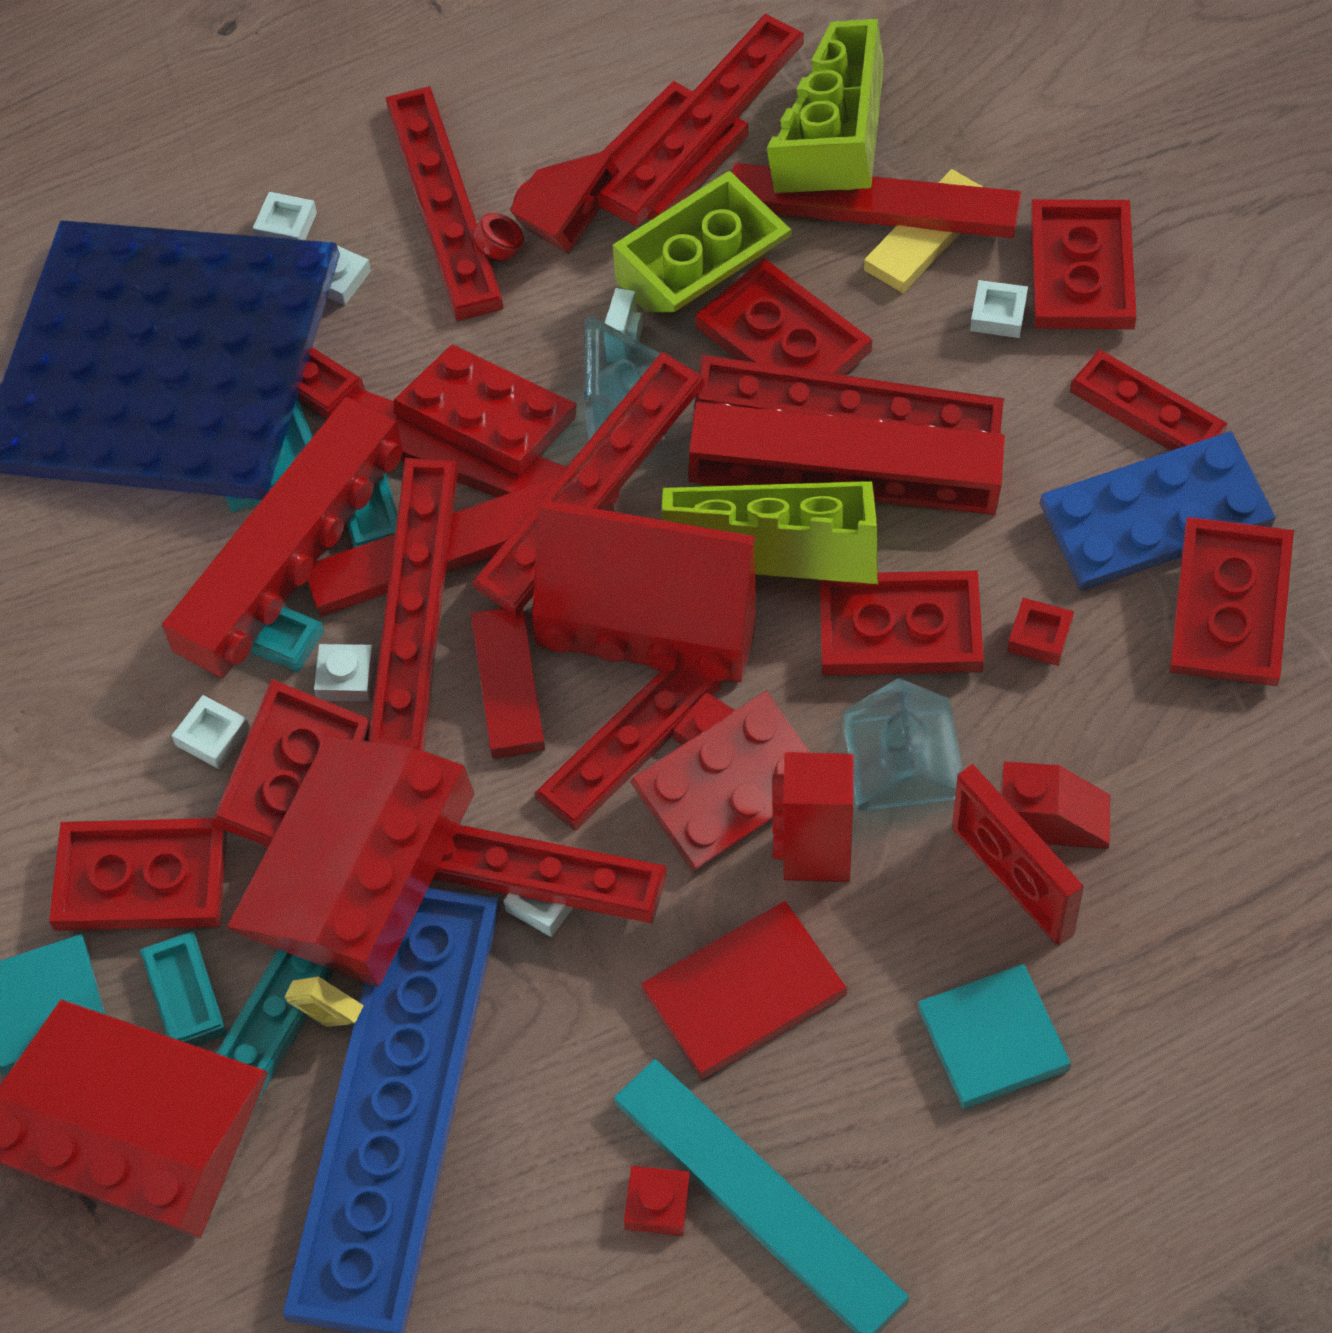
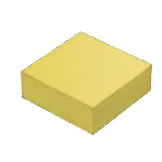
(323, 1002)

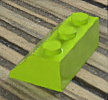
(696, 245)

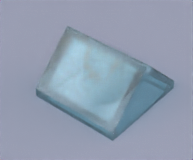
(610, 370)
(902, 747)

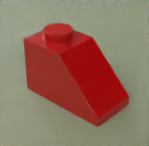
(563, 199)
(1058, 804)

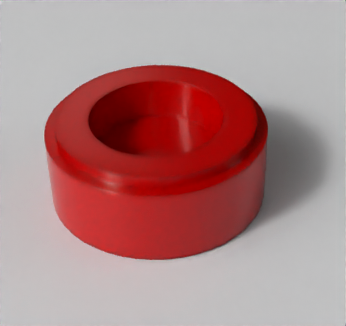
(498, 236)

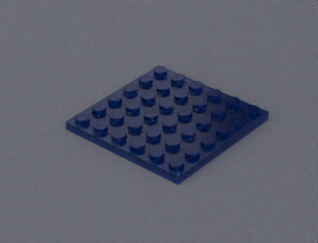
(162, 358)

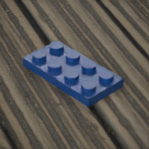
(1140, 510)

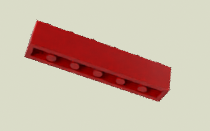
(903, 461)
(283, 538)

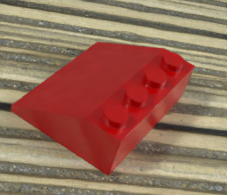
(644, 590)
(355, 855)
(126, 1116)

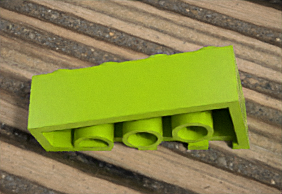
(834, 121)
(797, 528)

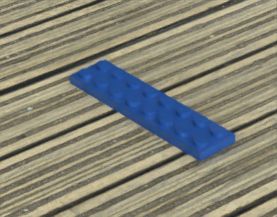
(393, 1123)

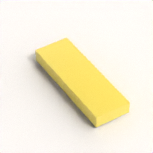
(911, 250)

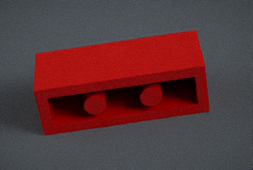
(814, 816)

